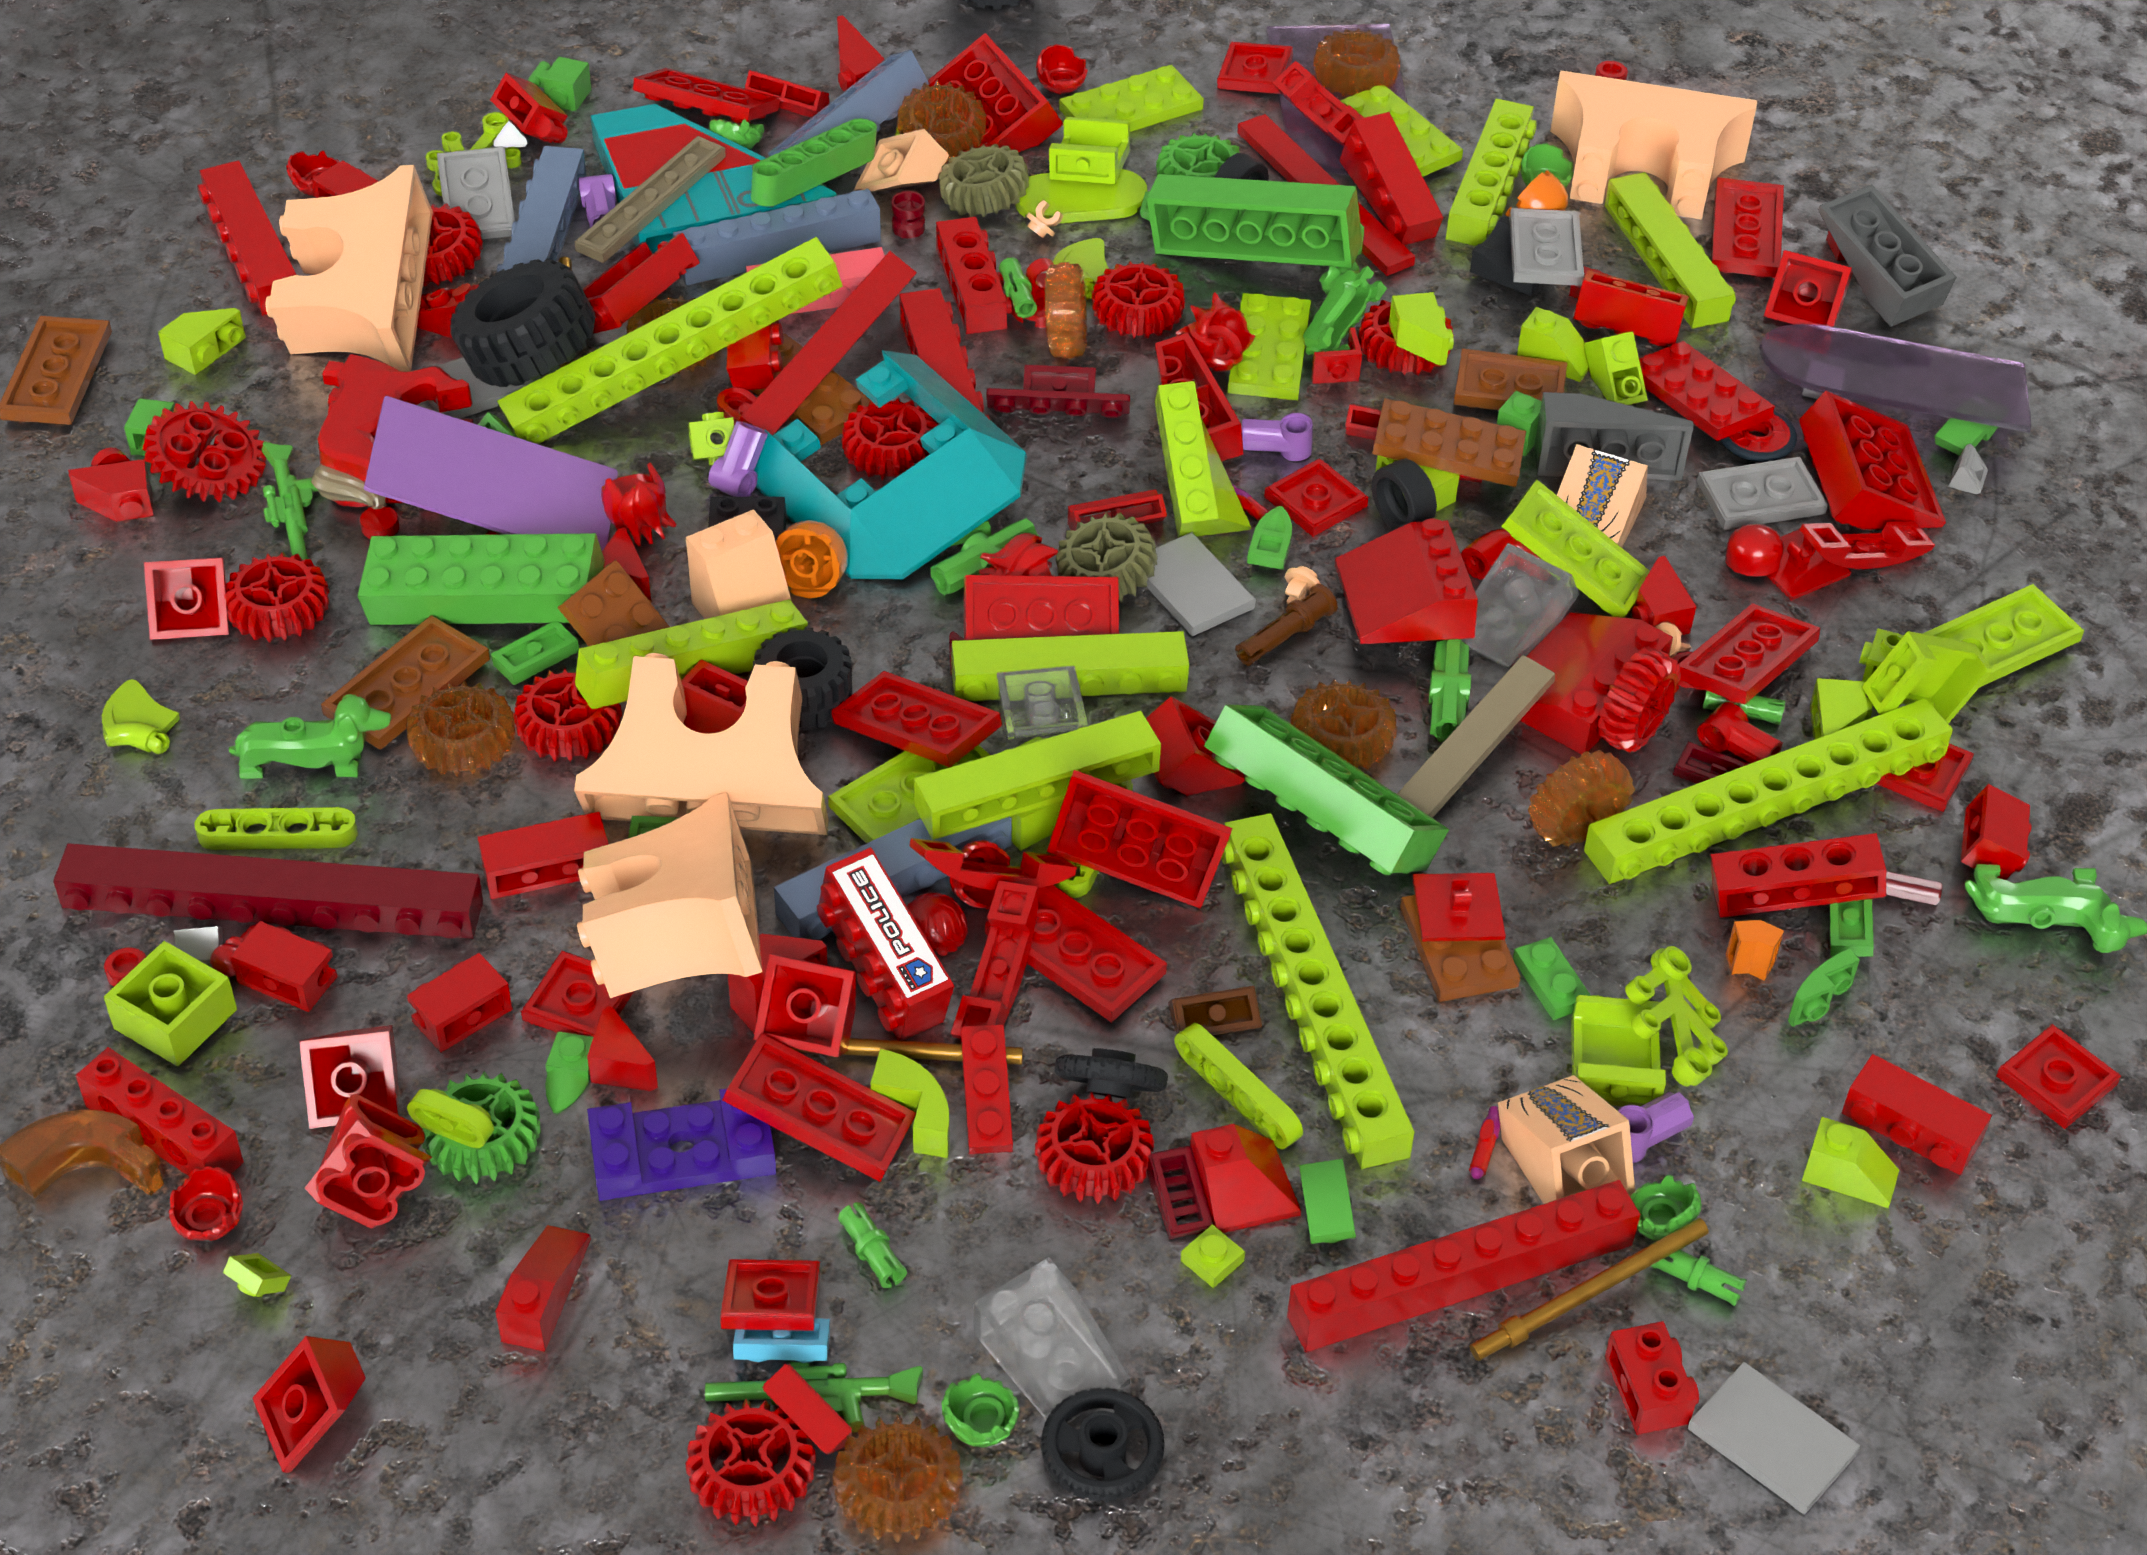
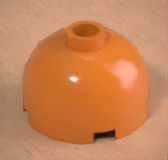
(1543, 193)
(812, 558)

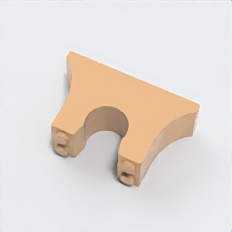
(1649, 129)
(365, 269)
(670, 770)
(672, 903)

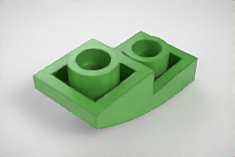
(1959, 433)
(1815, 993)
(1327, 1201)

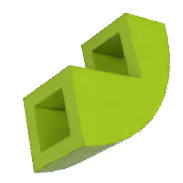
(919, 1091)

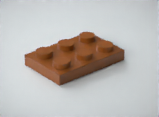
(1491, 378)
(611, 608)
(1462, 967)

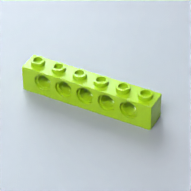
(1491, 172)

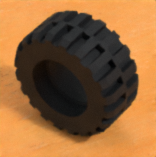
(522, 323)

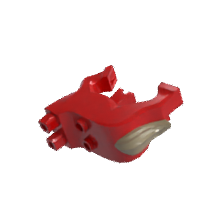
(354, 414)

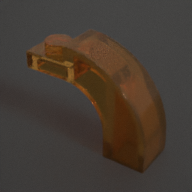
(78, 1140)

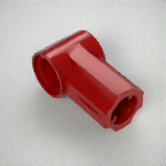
(1729, 729)

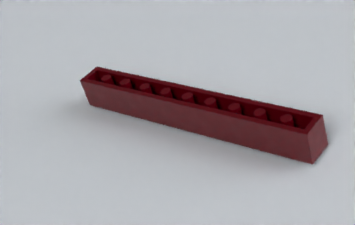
(269, 891)

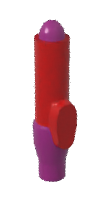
(1249, 504)
(1488, 1135)

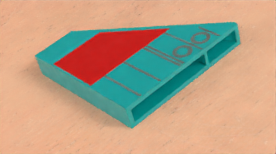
(644, 138)

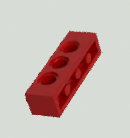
(972, 275)
(1798, 875)
(166, 1119)

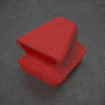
(369, 1163)

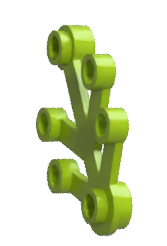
(452, 142)
(1672, 968)

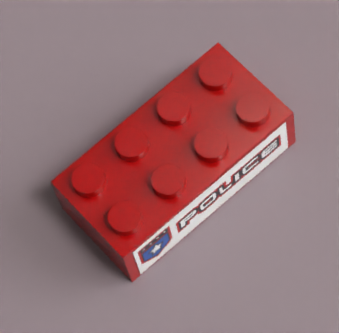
(884, 945)

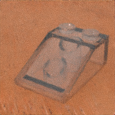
(1519, 605)
(1040, 702)
(1046, 1338)

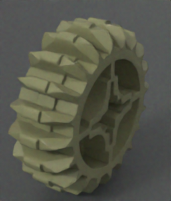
(984, 180)
(1109, 549)

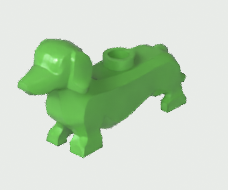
(1343, 307)
(310, 742)
(2054, 902)

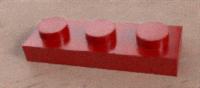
(986, 1089)

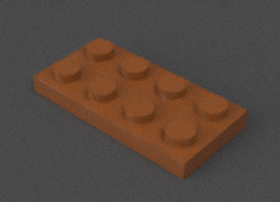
(55, 370)
(828, 404)
(1449, 442)
(411, 668)

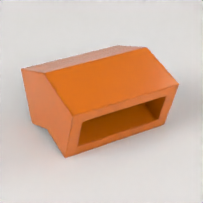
(1753, 948)

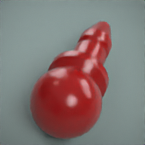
(220, 957)

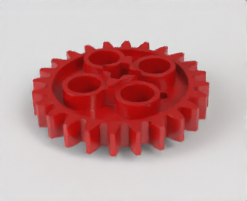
(224, 467)

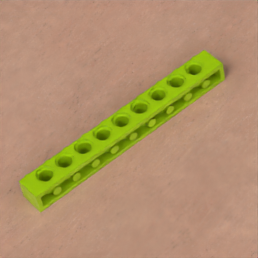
(671, 343)
(1766, 791)
(1317, 994)

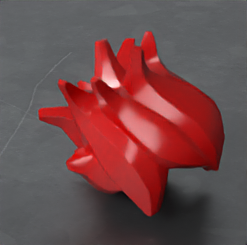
(1219, 334)
(637, 504)
(1021, 557)

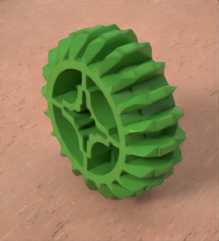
(1194, 155)
(504, 1145)

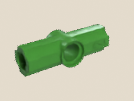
(950, 572)
(1449, 687)

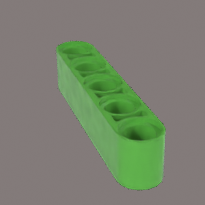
(813, 162)

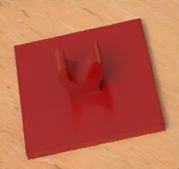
(1803, 568)
(1458, 907)

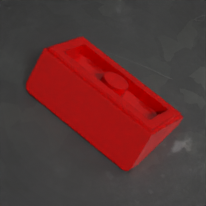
(807, 1409)

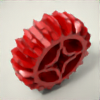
(452, 245)
(1138, 299)
(1380, 346)
(886, 438)
(254, 602)
(1639, 699)
(559, 721)
(1097, 1136)
(748, 1479)

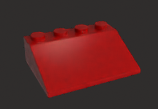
(1013, 106)
(1868, 466)
(1409, 586)
(1585, 657)
(1138, 839)

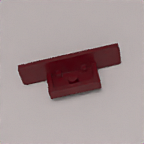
(1058, 389)

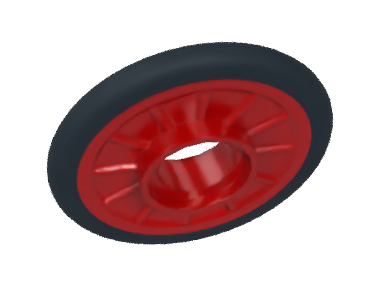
(1777, 443)

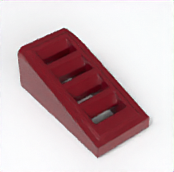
(1172, 1160)

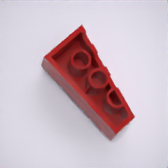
(1390, 179)
(1181, 362)

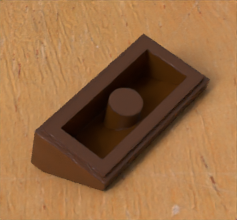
(1217, 1011)

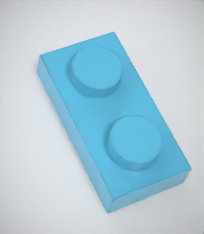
(783, 1344)

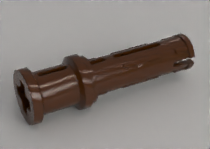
(1298, 617)

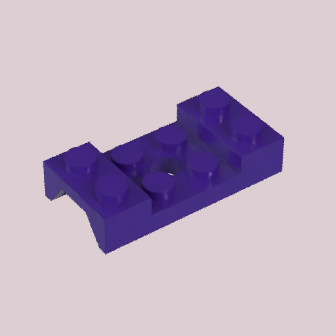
(636, 1154)

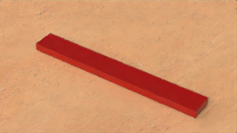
(1297, 166)
(829, 345)

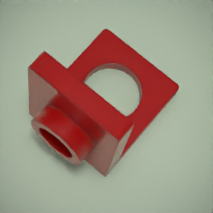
(1338, 365)

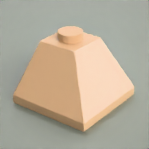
(903, 162)

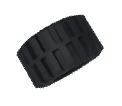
(821, 668)

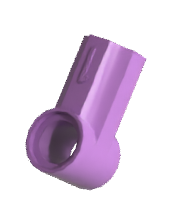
(597, 196)
(1289, 436)
(735, 470)
(1656, 1121)

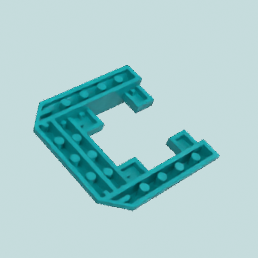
(926, 509)

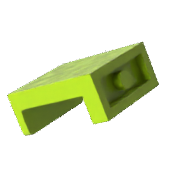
(1090, 150)
(1928, 668)
(1610, 1053)

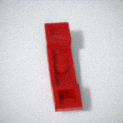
(1316, 102)
(1894, 545)
(1035, 868)
(1003, 957)

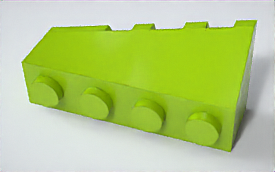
(1196, 477)

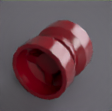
(908, 214)

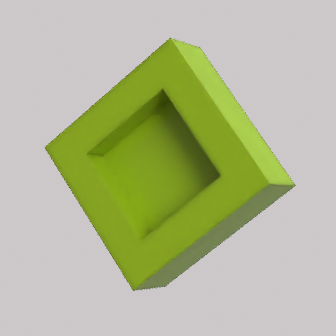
(1212, 1256)
(256, 1274)

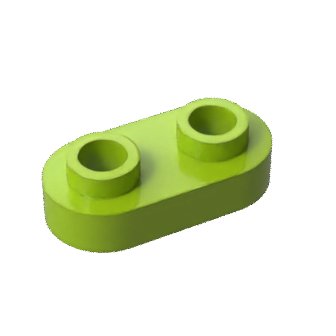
(451, 1118)

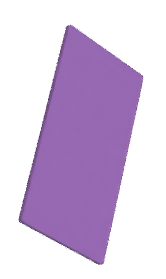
(484, 475)

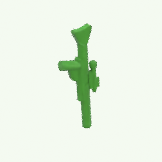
(293, 497)
(839, 1392)

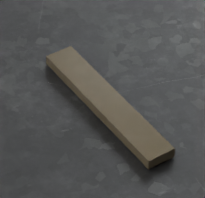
(649, 199)
(1477, 736)

